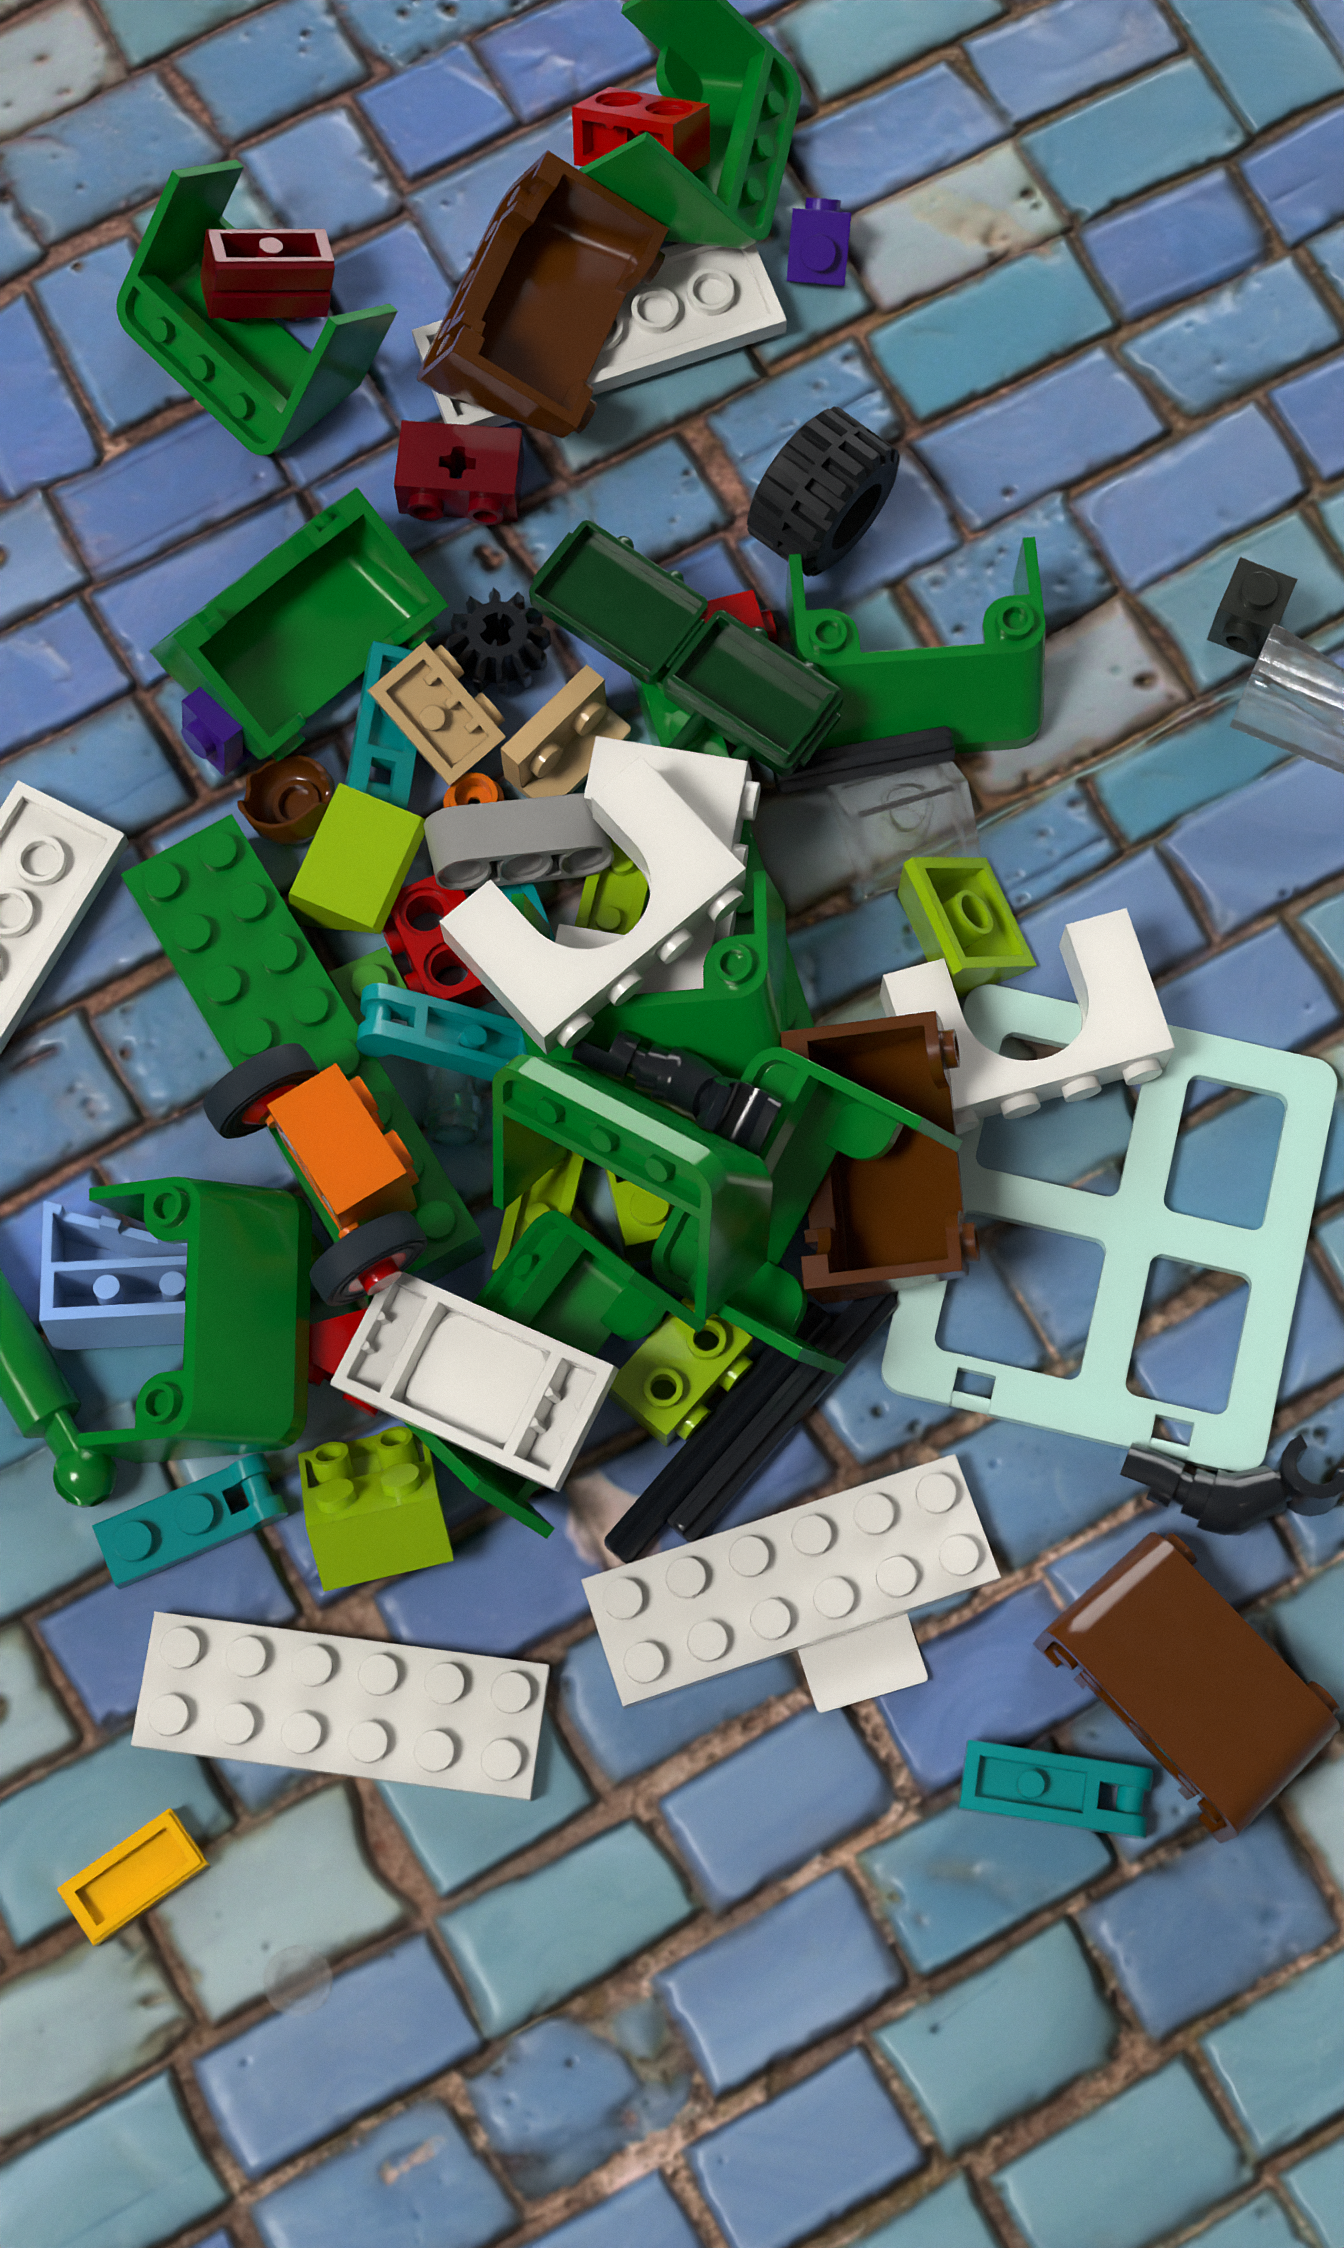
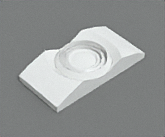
(475, 1379)

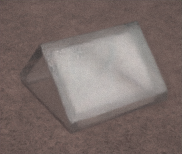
(902, 818)

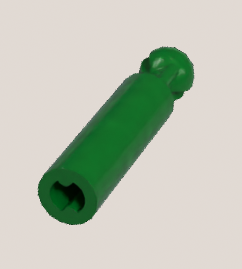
(46, 1405)

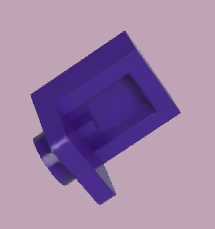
(819, 243)
(212, 732)

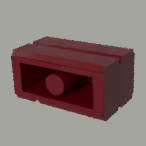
(267, 273)

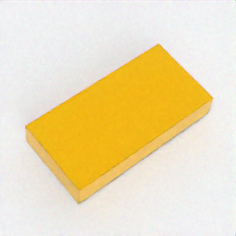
(133, 1877)

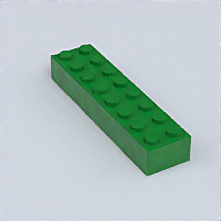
(266, 989)

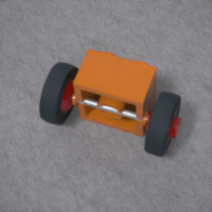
(343, 1155)

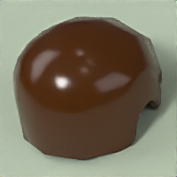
(287, 799)

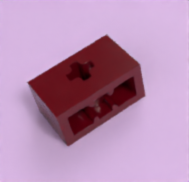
(436, 453)

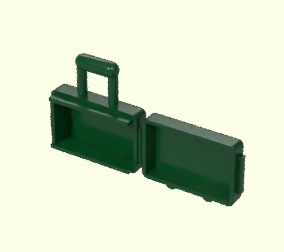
(718, 668)

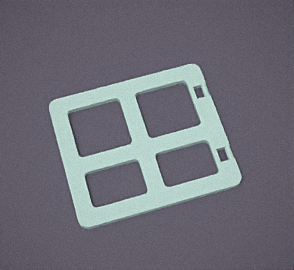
(1132, 1232)

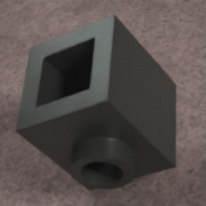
(1251, 607)

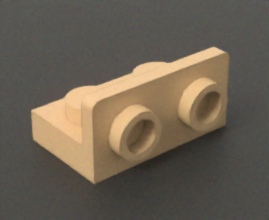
(438, 712)
(557, 744)

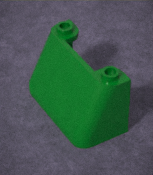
(303, 624)

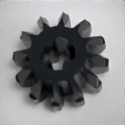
(504, 622)

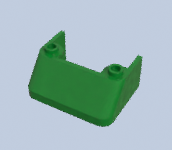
(754, 102)
(245, 371)
(980, 691)
(724, 1021)
(562, 1105)
(817, 1119)
(576, 1293)
(242, 1324)

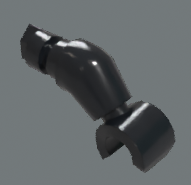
(688, 1088)
(1236, 1500)

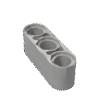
(516, 842)

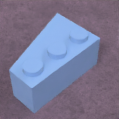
(108, 1283)

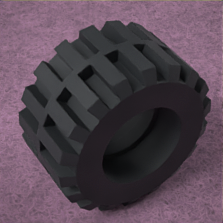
(823, 490)

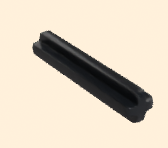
(871, 759)

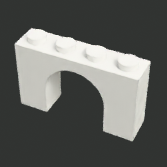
(720, 796)
(560, 988)
(1118, 1039)

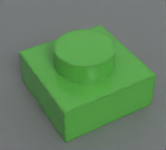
(356, 975)

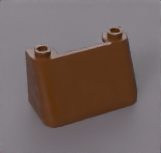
(542, 298)
(903, 1214)
(1192, 1682)

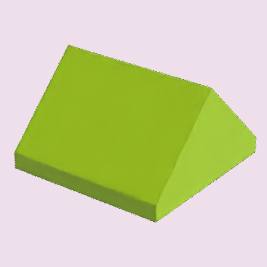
(355, 863)
(964, 919)

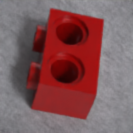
(621, 115)
(427, 949)

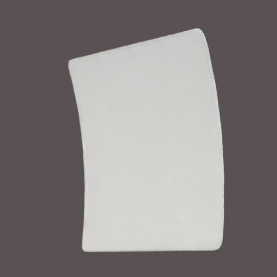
(863, 1664)

